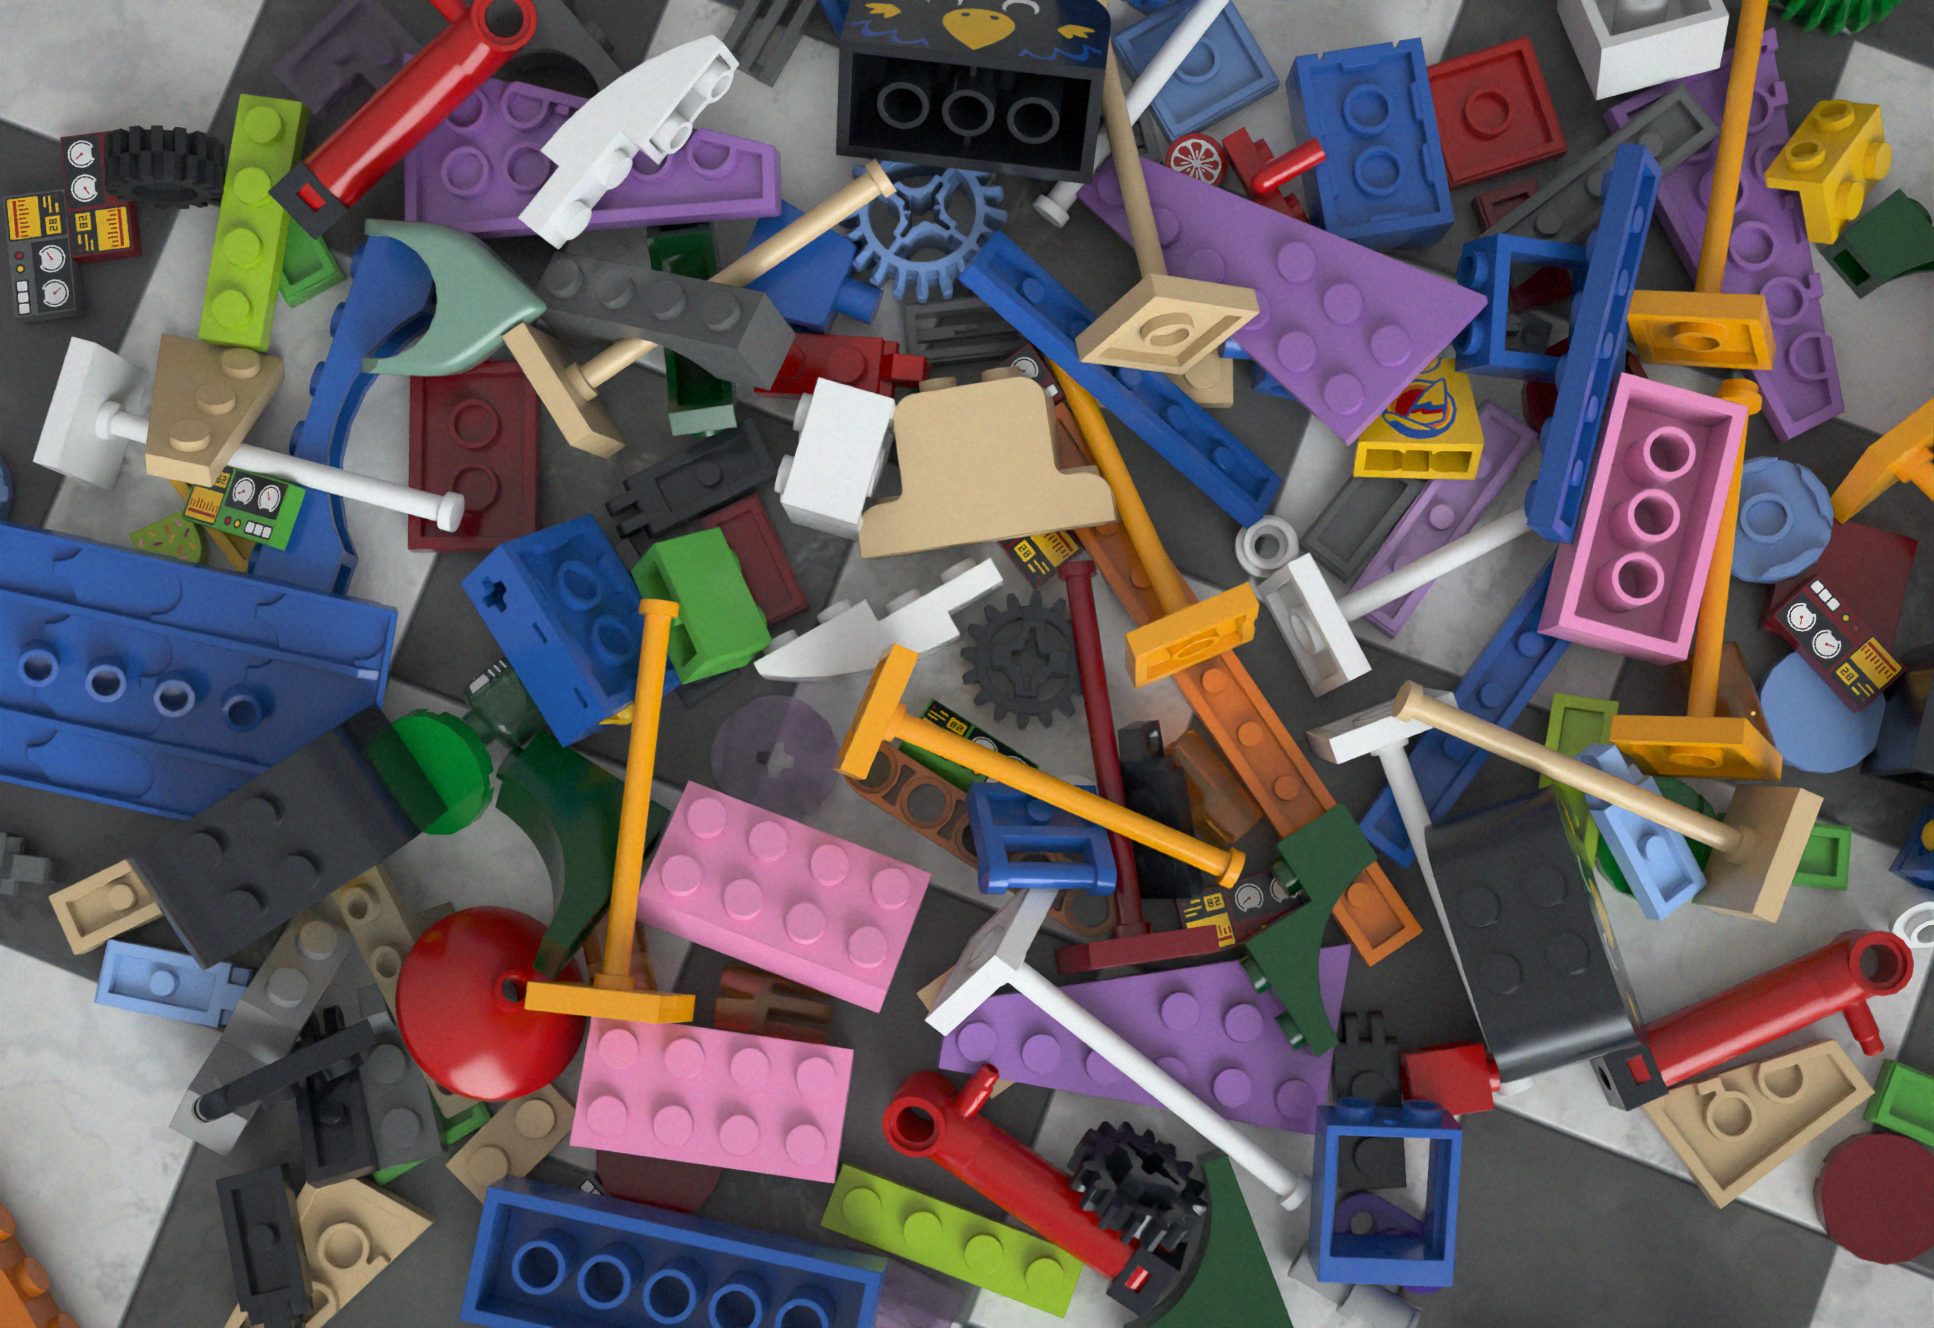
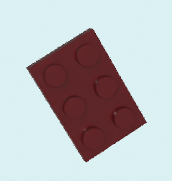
(480, 440)

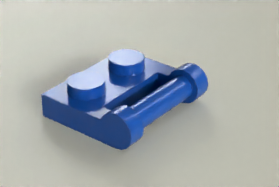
(1018, 822)

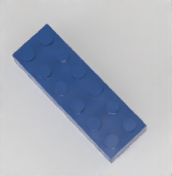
(614, 1263)

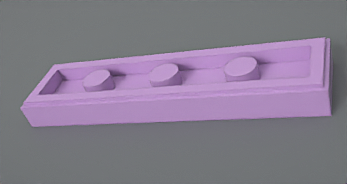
(1445, 512)

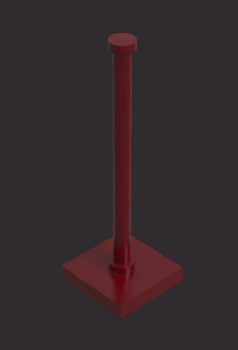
(1132, 938)

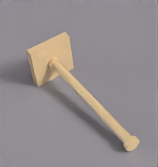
(1164, 318)
(572, 390)
(1752, 848)

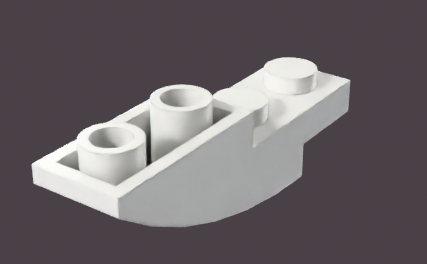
(639, 111)
(853, 639)

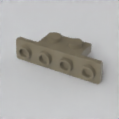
(384, 938)

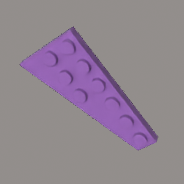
(489, 166)
(1766, 242)
(1333, 317)
(1188, 1020)

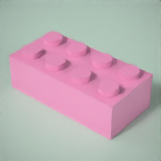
(1646, 522)
(782, 896)
(713, 1098)

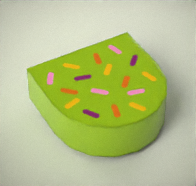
(173, 538)

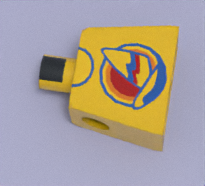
(1425, 431)

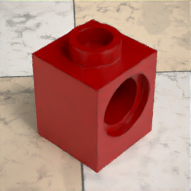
(1450, 1074)

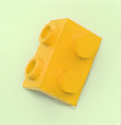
(1833, 164)

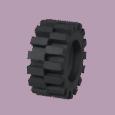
(164, 167)

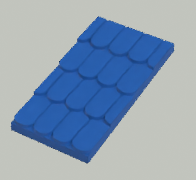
(168, 674)

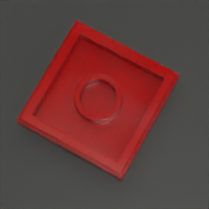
(1493, 113)

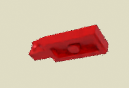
(848, 360)

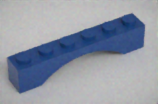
(385, 311)

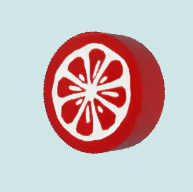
(1198, 157)

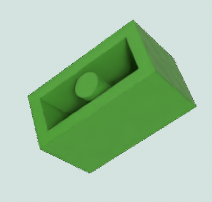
(717, 616)

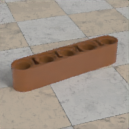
(948, 829)

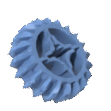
(940, 235)

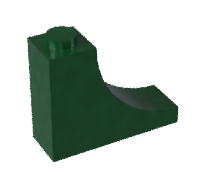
(574, 822)
(1229, 1274)

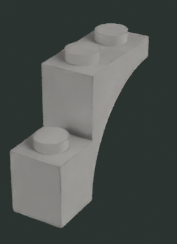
(266, 1022)

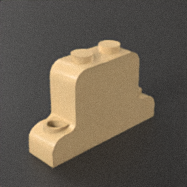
(981, 470)

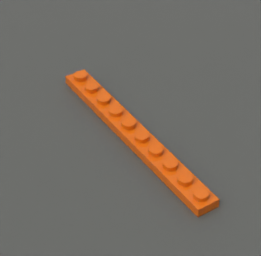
(1244, 727)

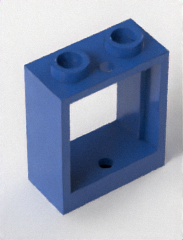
(1486, 270)
(1385, 1257)

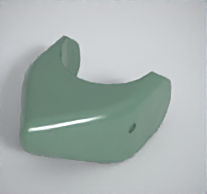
(475, 305)

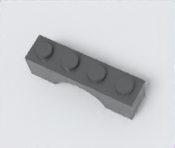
(558, 42)
(716, 325)

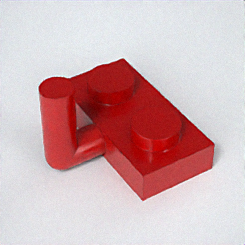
(1263, 174)

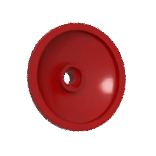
(462, 1022)

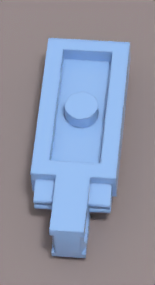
(1648, 854)
(169, 983)

